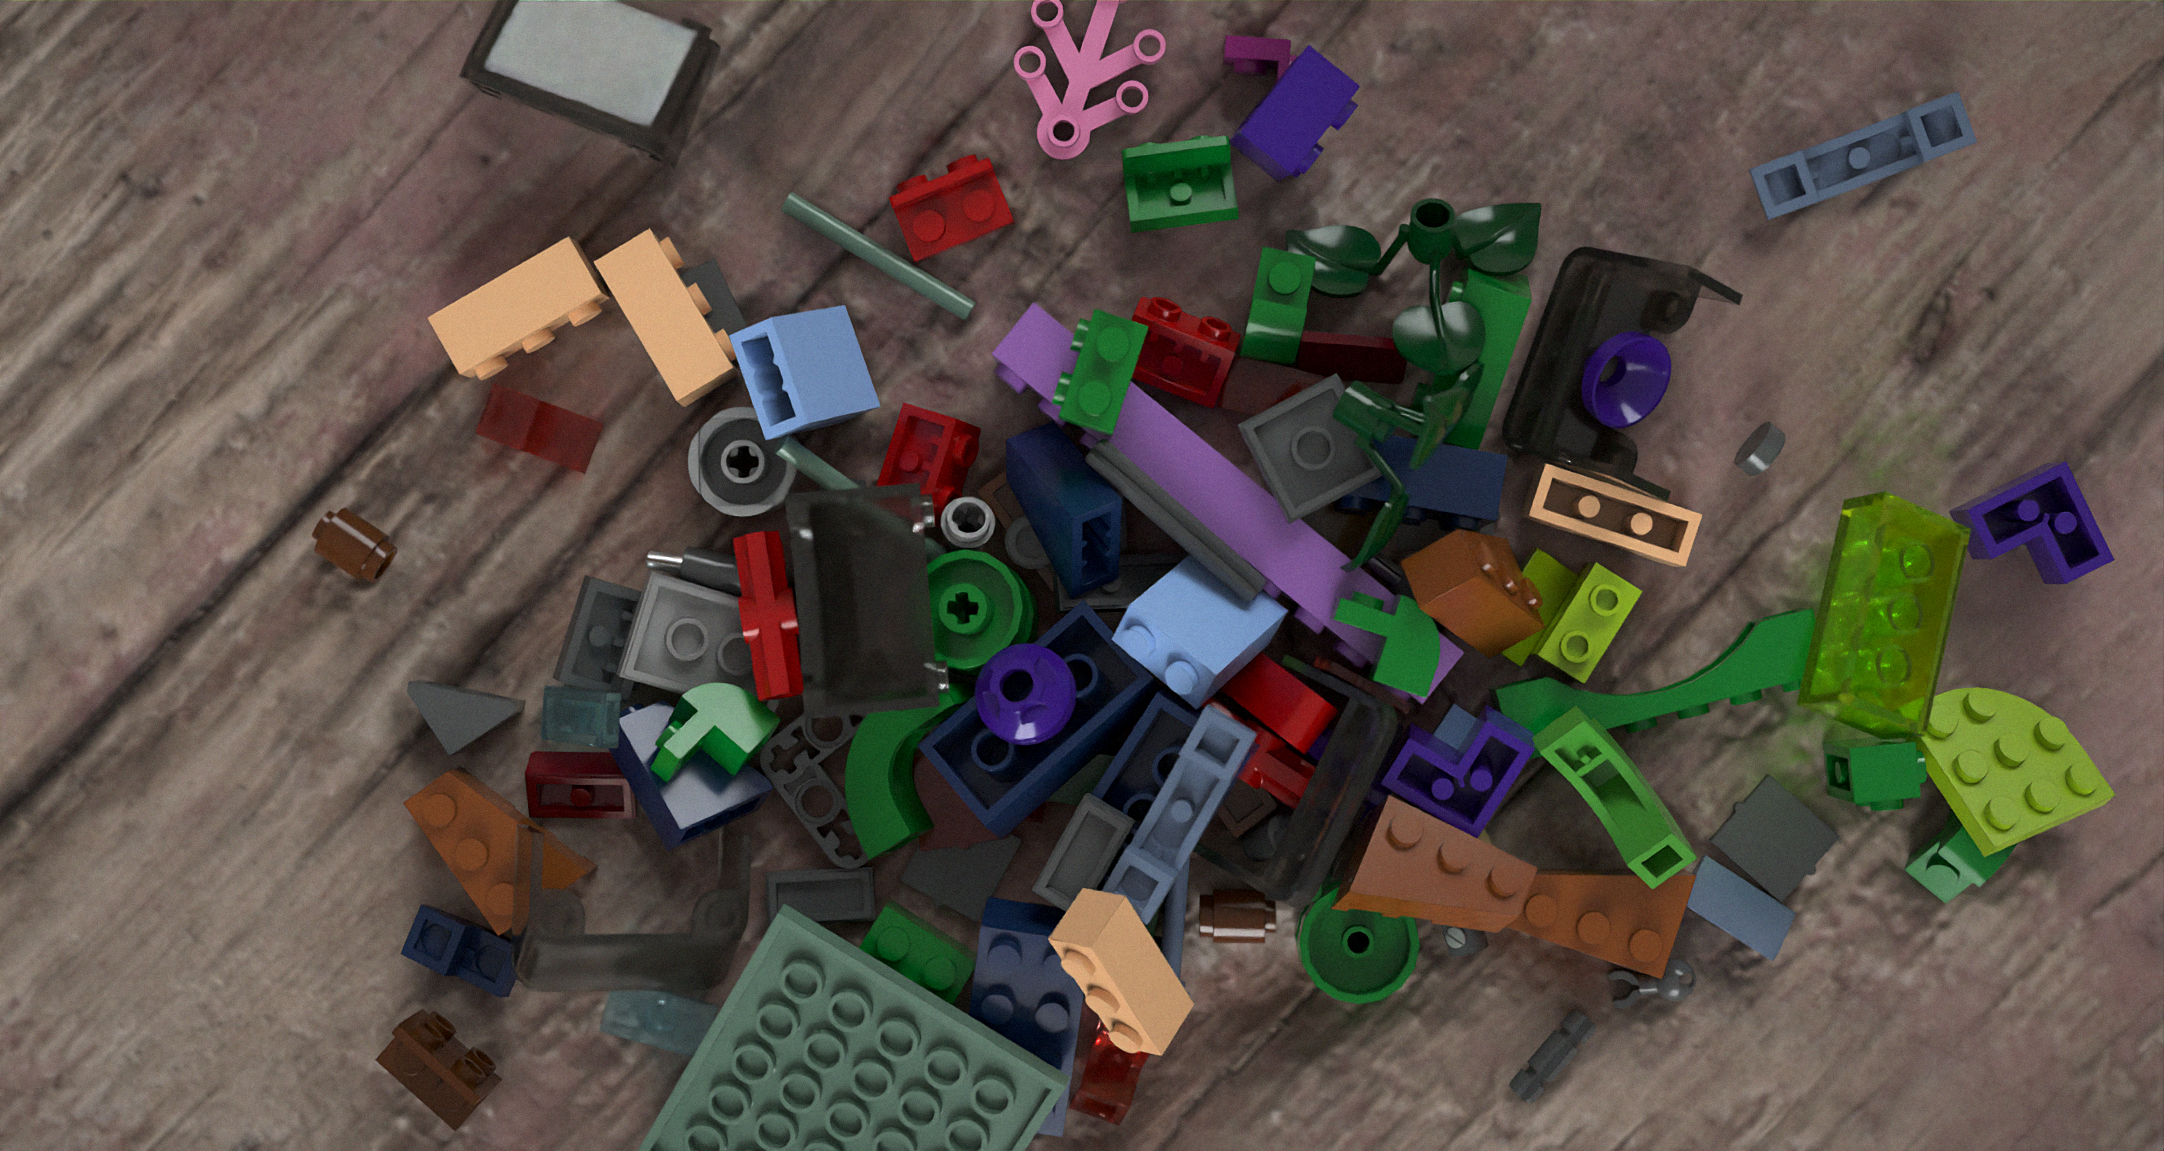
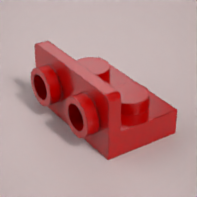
(950, 208)
(1183, 351)
(930, 452)

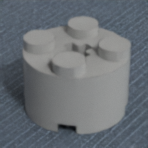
(724, 486)

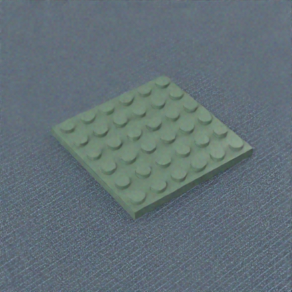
(849, 1058)

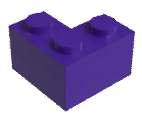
(1295, 113)
(2045, 514)
(1464, 782)

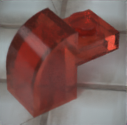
(1107, 1078)

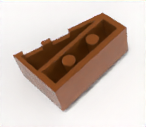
(1475, 590)
(477, 841)
(1432, 872)
(1607, 914)

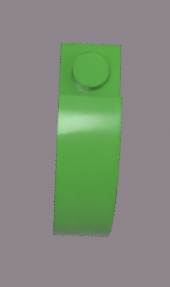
(1617, 794)

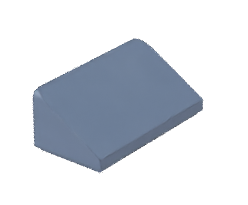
(1739, 908)

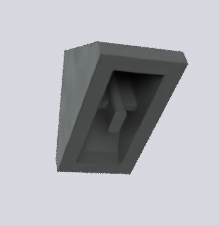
(461, 714)

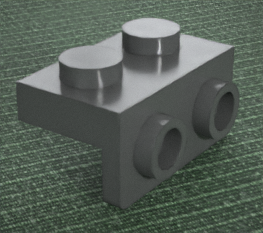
(598, 638)

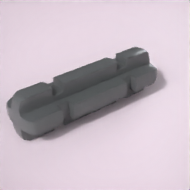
(1552, 1056)

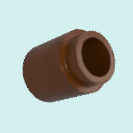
(353, 545)
(1236, 916)

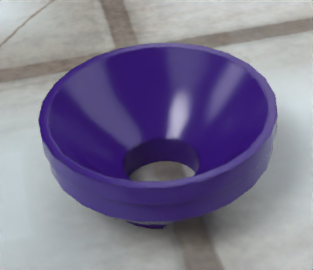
(1634, 386)
(1045, 708)

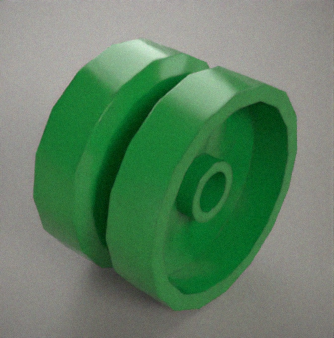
(1004, 604)
(1360, 974)

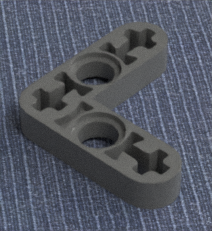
(812, 773)

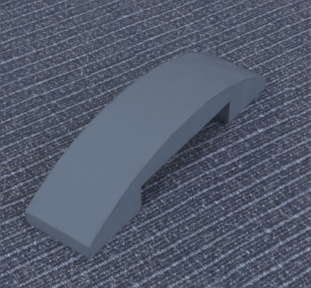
(1863, 156)
(1181, 811)

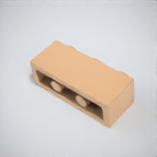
(519, 309)
(668, 316)
(1611, 515)
(1121, 971)

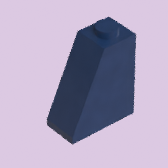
(1067, 507)
(697, 796)

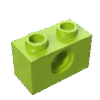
(1586, 622)

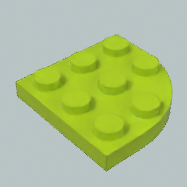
(2007, 766)

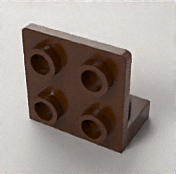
(439, 1067)

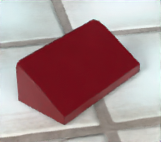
(1351, 357)
(577, 786)

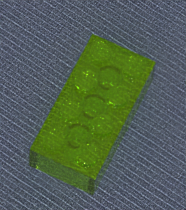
(1884, 616)

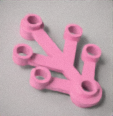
(1084, 73)

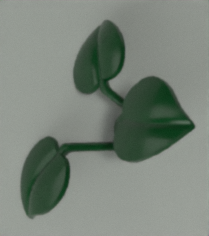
(1436, 336)
(1378, 418)

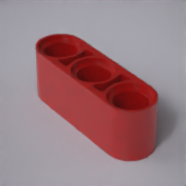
(1281, 702)

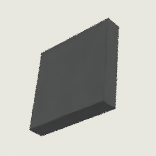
(1306, 452)

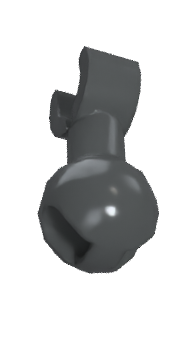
(1667, 987)

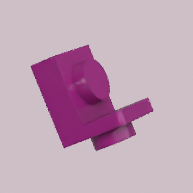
(1255, 54)

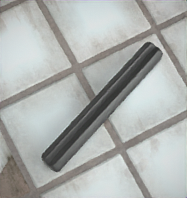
(1175, 520)

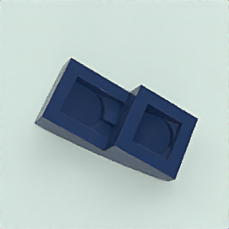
(461, 949)

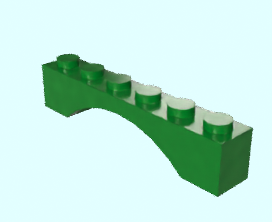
(1761, 656)

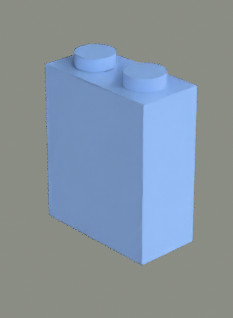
(804, 371)
(1196, 630)

